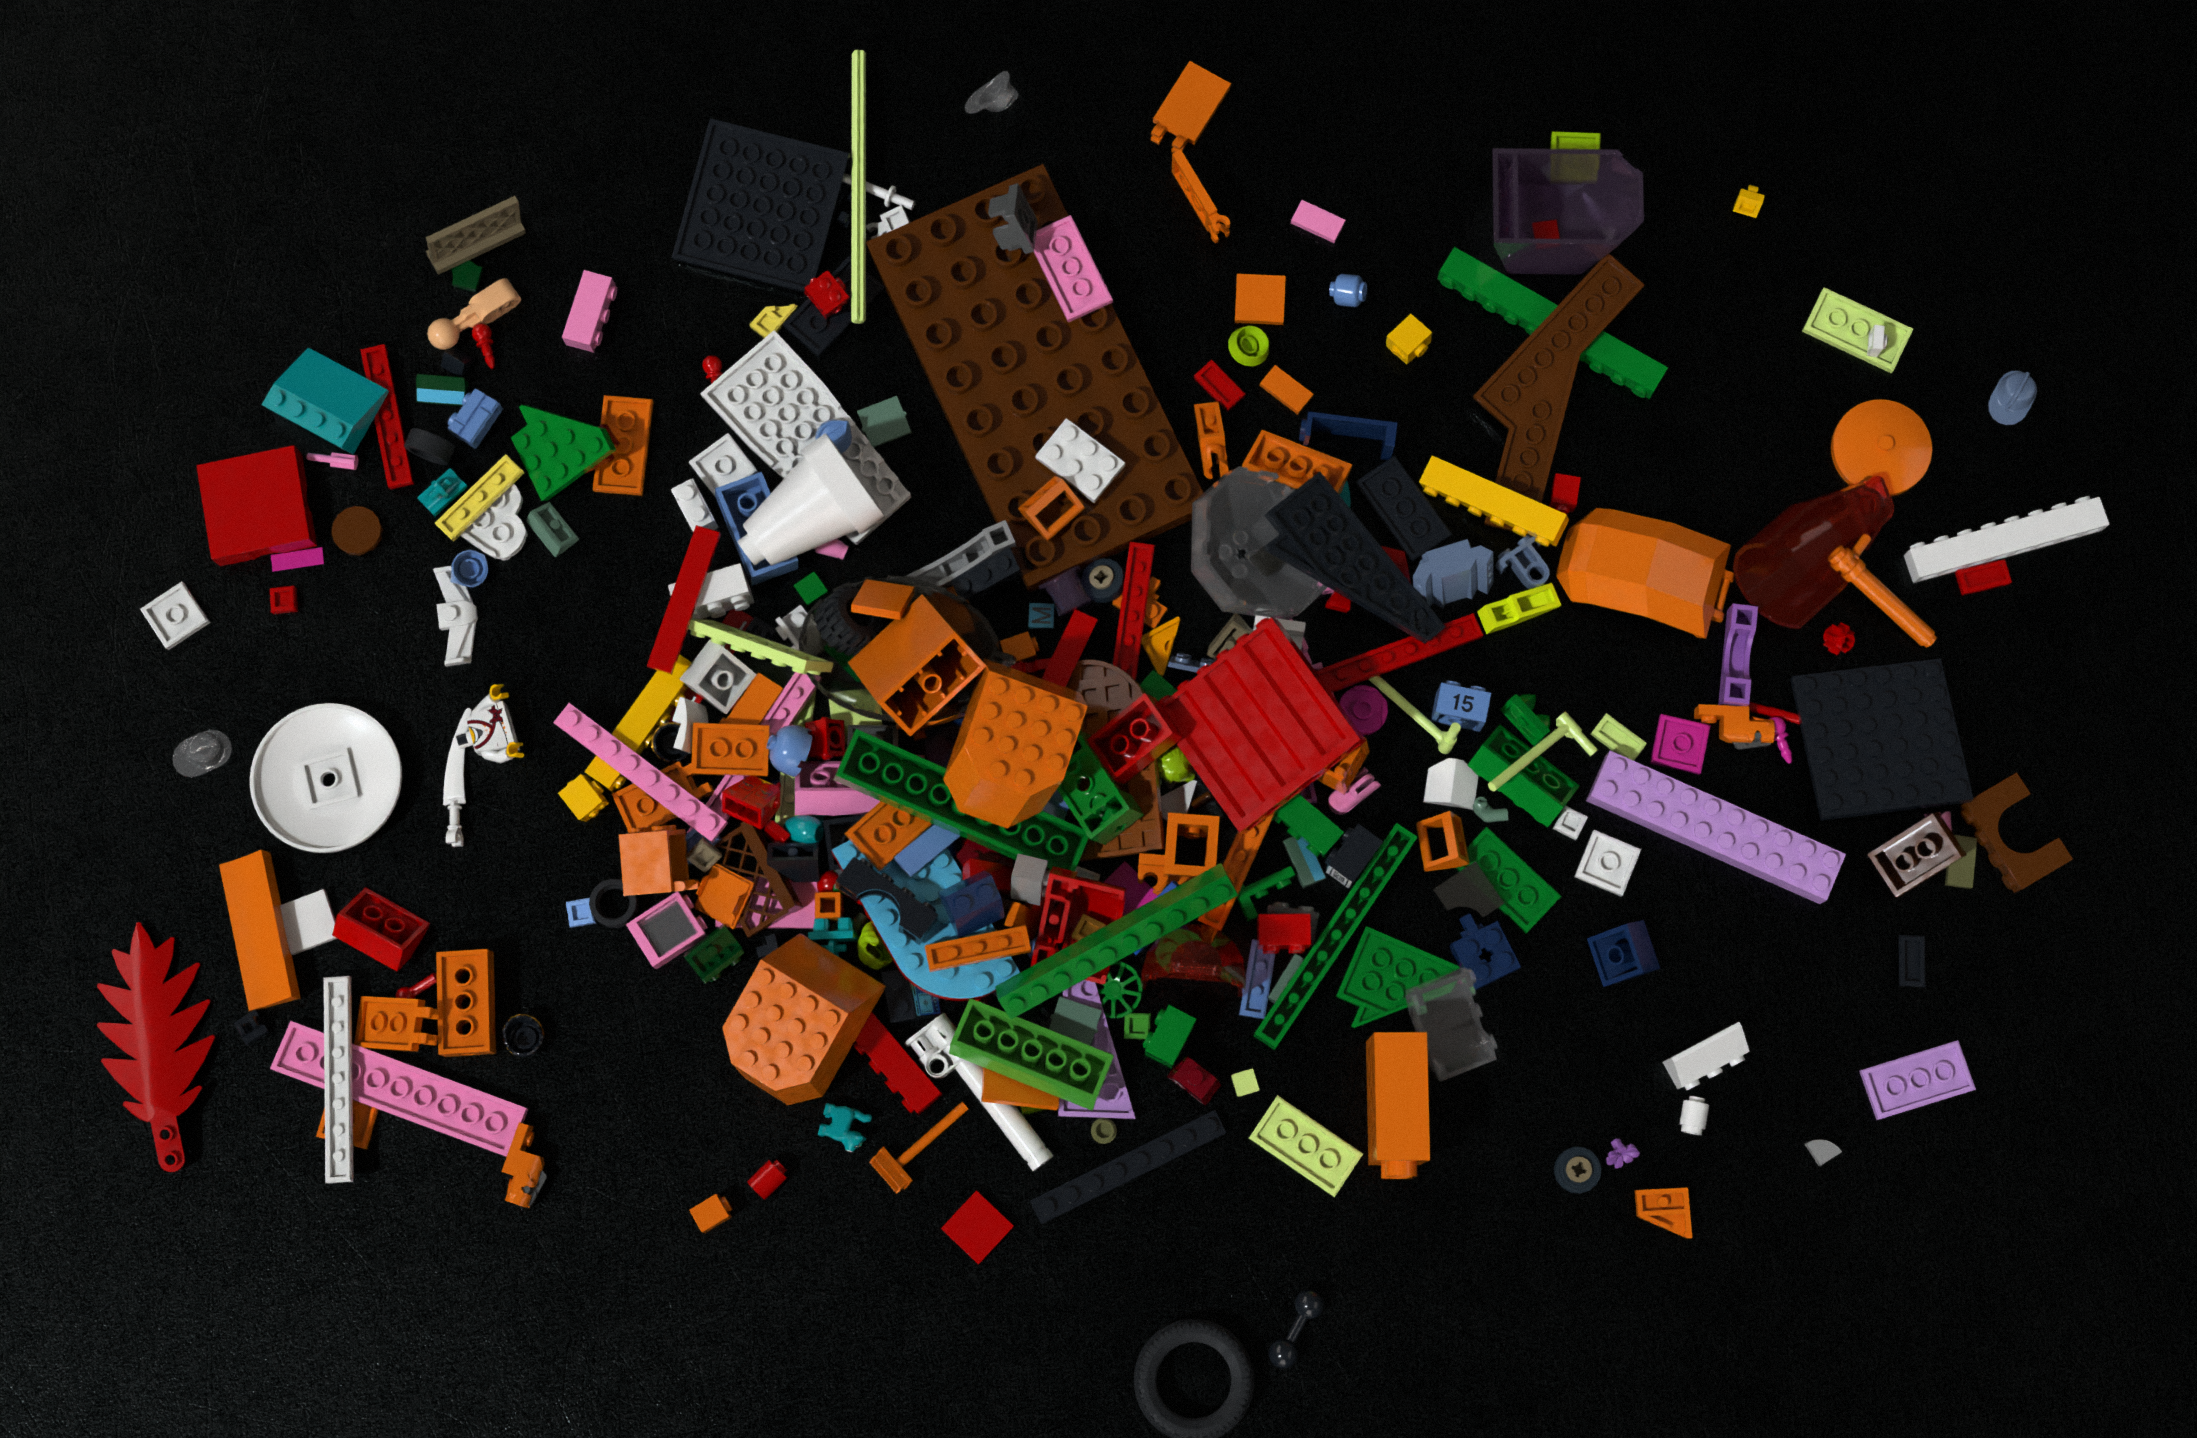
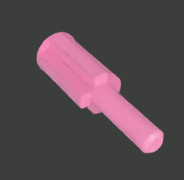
(336, 460)

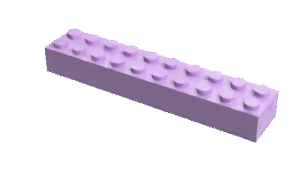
(1716, 827)

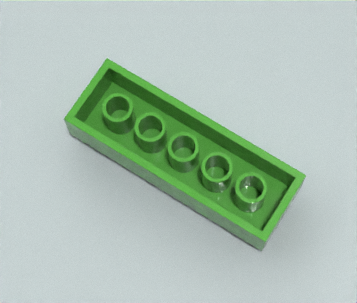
(1031, 1054)

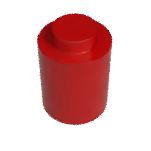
(768, 1178)

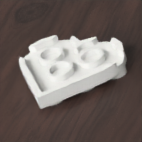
(499, 529)

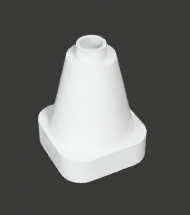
(810, 507)

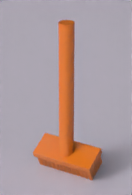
(892, 1169)

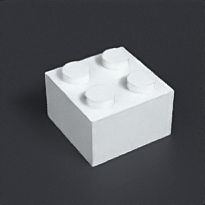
(718, 676)

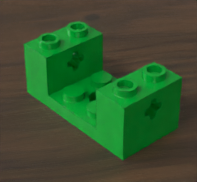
(1103, 807)

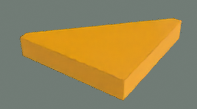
(1159, 644)

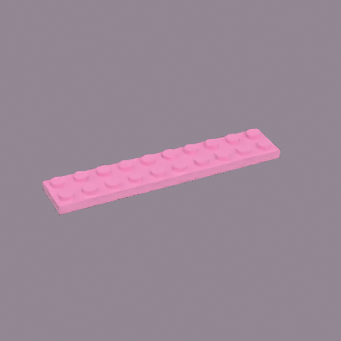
(406, 1091)

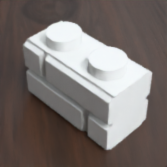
(693, 505)

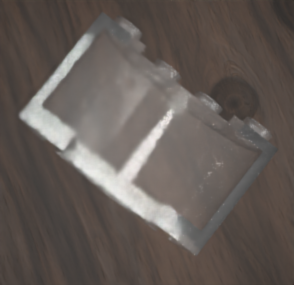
(1452, 1023)

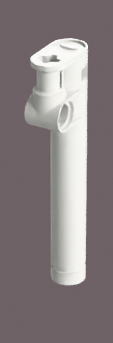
(936, 1040)

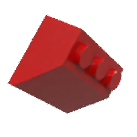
(380, 928)

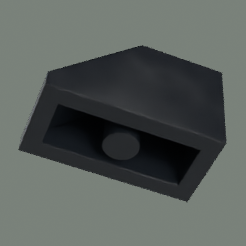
(795, 860)

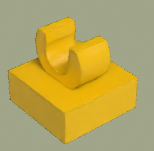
(1749, 202)

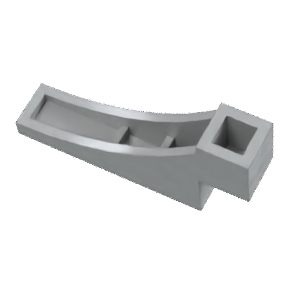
(977, 550)

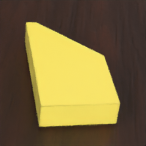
(772, 319)

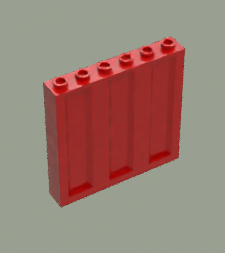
(1260, 724)

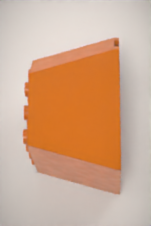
(1012, 745)
(798, 1019)

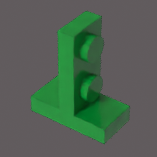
(1260, 889)

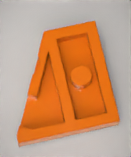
(1665, 1209)

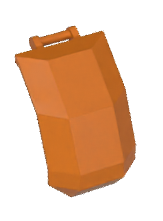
(1646, 569)

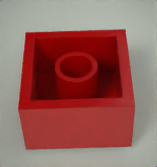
(1283, 932)

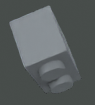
(1029, 879)

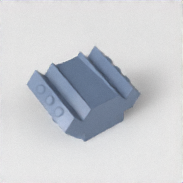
(1453, 573)

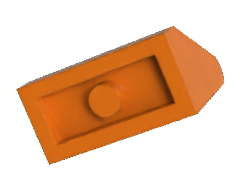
(1043, 498)
(1454, 838)

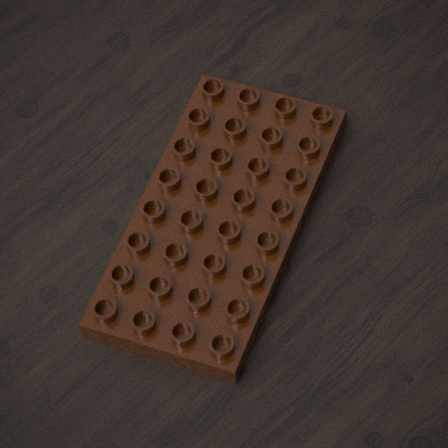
(1017, 369)

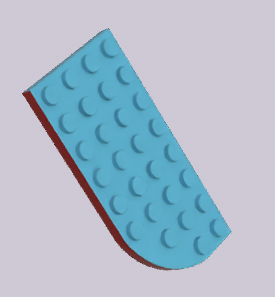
(955, 983)

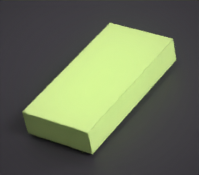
(1618, 738)

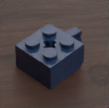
(1489, 940)

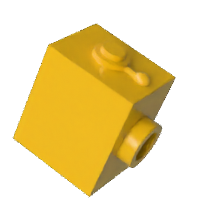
(1409, 339)
(584, 797)

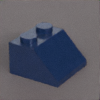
(972, 903)
(1623, 953)

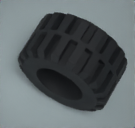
(842, 628)

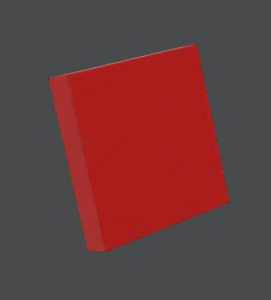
(977, 1227)

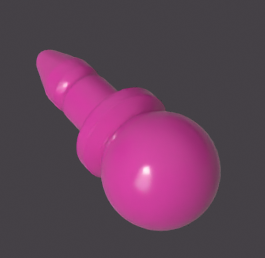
(1780, 734)

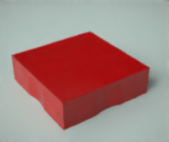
(256, 505)

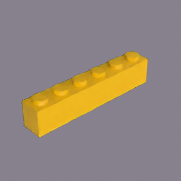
(1494, 501)
(642, 720)

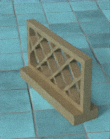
(474, 236)

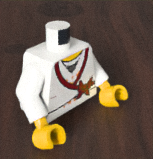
(491, 729)

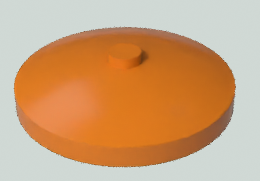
(1883, 442)

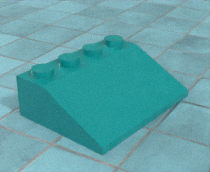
(326, 399)

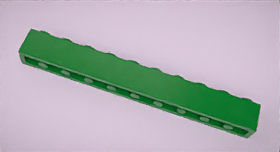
(1529, 310)
(1297, 814)
(1335, 936)
(1116, 941)

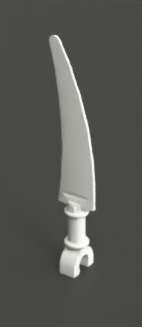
(454, 785)

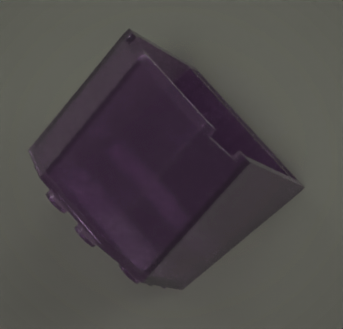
(1587, 192)

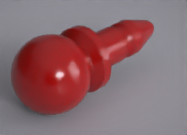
(482, 334)
(712, 366)

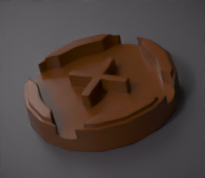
(357, 530)

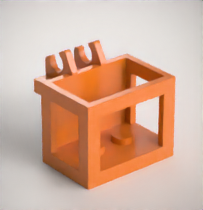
(1164, 867)

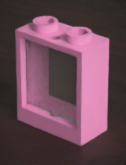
(667, 929)

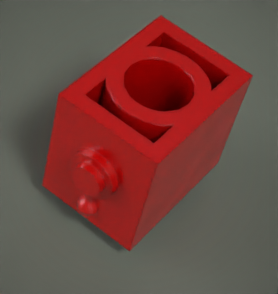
(827, 294)
(827, 738)

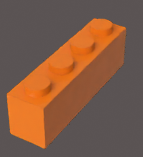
(754, 703)

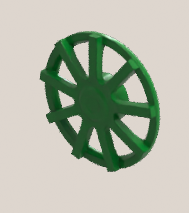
(1115, 990)

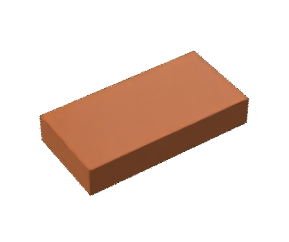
(1286, 389)

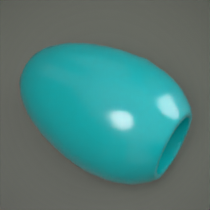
(804, 829)

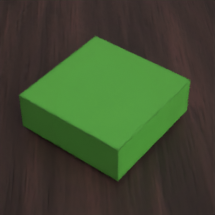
(1136, 1026)

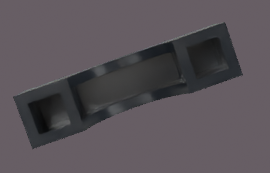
(861, 881)

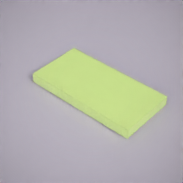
(1848, 325)
(1305, 1146)

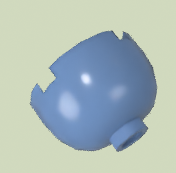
(788, 748)

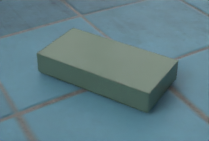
(1285, 978)

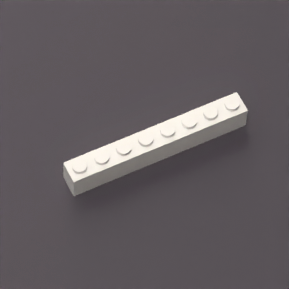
(2006, 539)

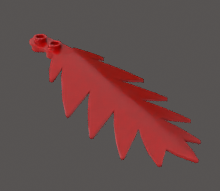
(152, 1039)

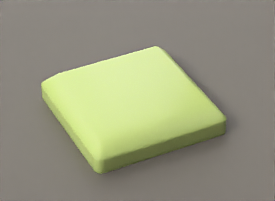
(1245, 1082)

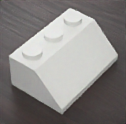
(1707, 1057)

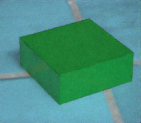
(811, 589)

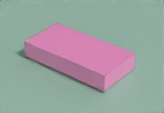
(1317, 221)

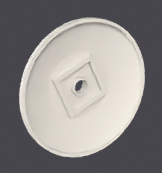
(291, 771)

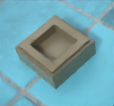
(703, 855)

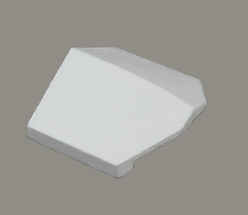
(1451, 784)

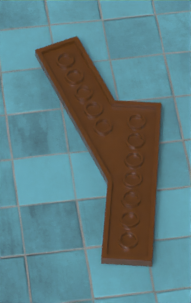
(1537, 379)

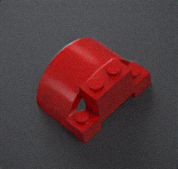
(1065, 903)

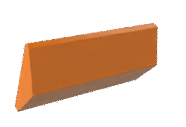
(1294, 462)

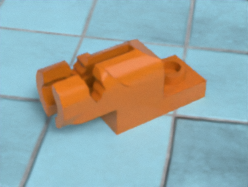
(1211, 437)

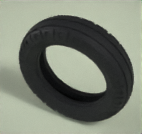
(1241, 1379)

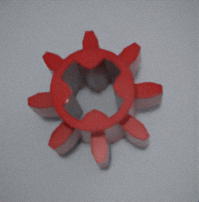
(1839, 638)

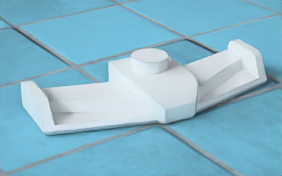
(458, 616)

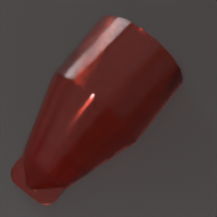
(1787, 561)
(1195, 954)

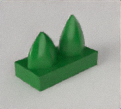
(1520, 713)

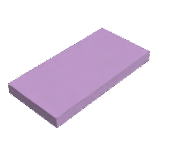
(1917, 1080)

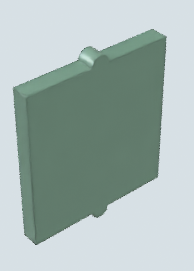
(884, 421)
(1075, 1020)

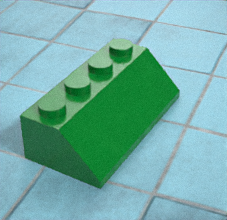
(1536, 788)

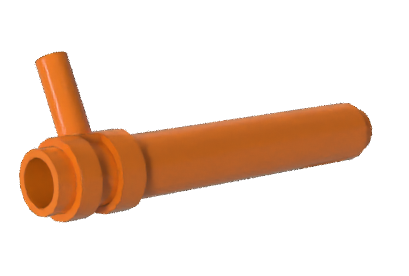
(1854, 571)

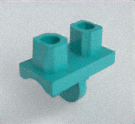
(442, 492)
(845, 933)

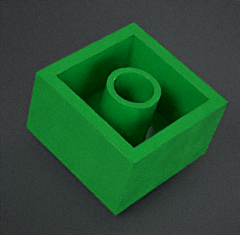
(1169, 1037)

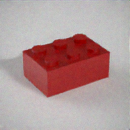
(1134, 738)

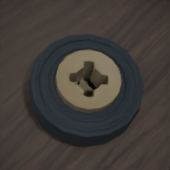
(1110, 586)
(1567, 1175)

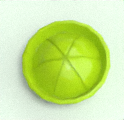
(1241, 349)

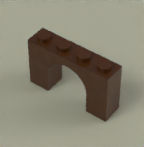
(2017, 868)

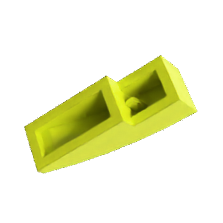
(1518, 608)

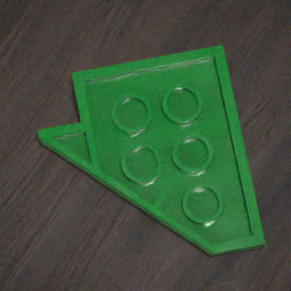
(558, 449)
(1382, 973)

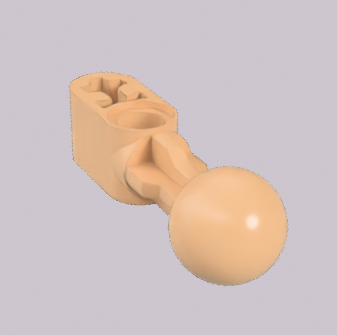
(482, 308)

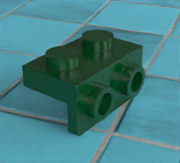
(714, 954)

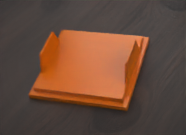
(723, 895)

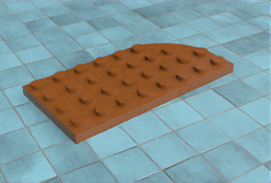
(1107, 694)

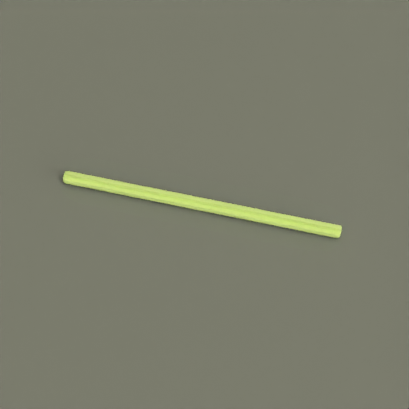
(858, 242)

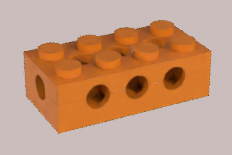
(452, 992)

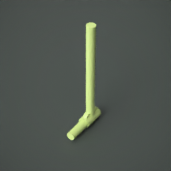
(1566, 727)
(1445, 739)

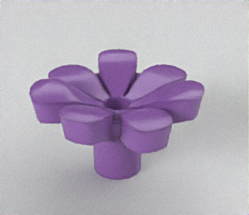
(1621, 1153)

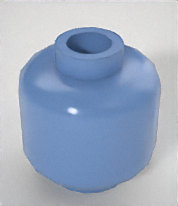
(1348, 290)

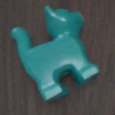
(840, 1126)

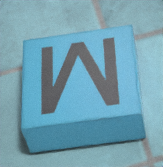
(1041, 616)

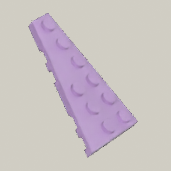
(1113, 1098)

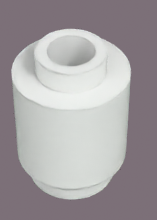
(1694, 1115)

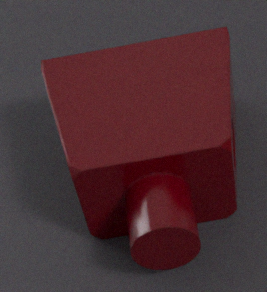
(1194, 1079)

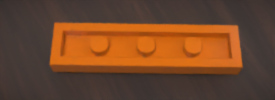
(977, 948)

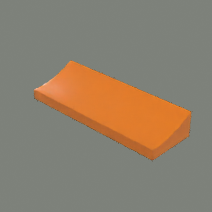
(259, 931)

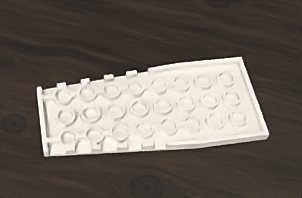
(776, 410)

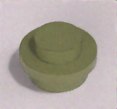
(1103, 1130)

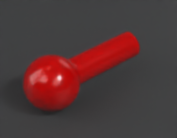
(412, 992)

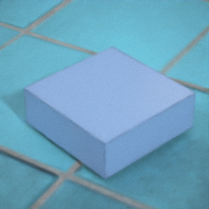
(579, 913)

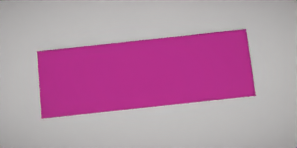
(297, 559)

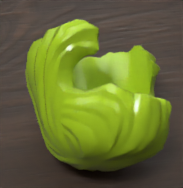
(1175, 766)
(872, 949)

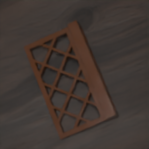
(777, 882)

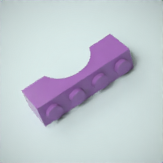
(1738, 639)

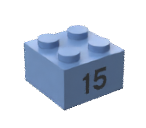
(1461, 706)

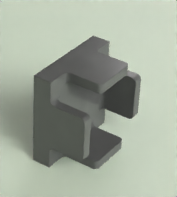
(1021, 220)

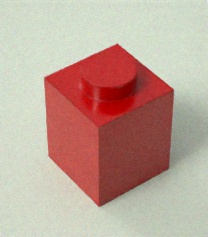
(1564, 493)

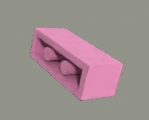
(589, 311)

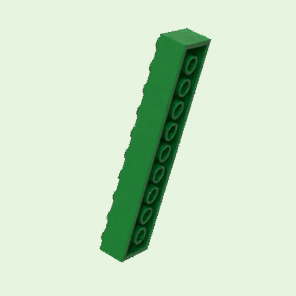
(919, 789)

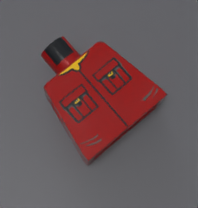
(752, 800)

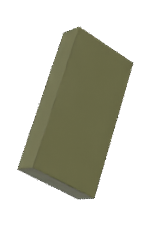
(1962, 872)

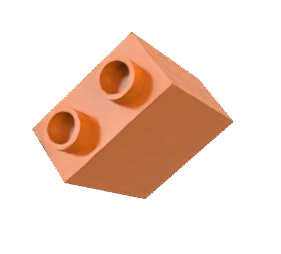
(916, 665)
(1397, 1102)

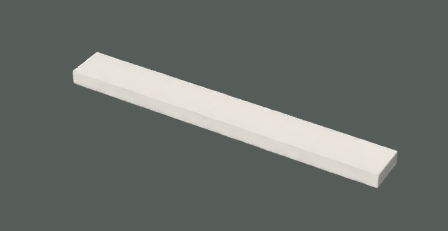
(338, 1080)

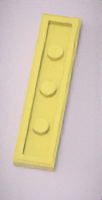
(479, 497)

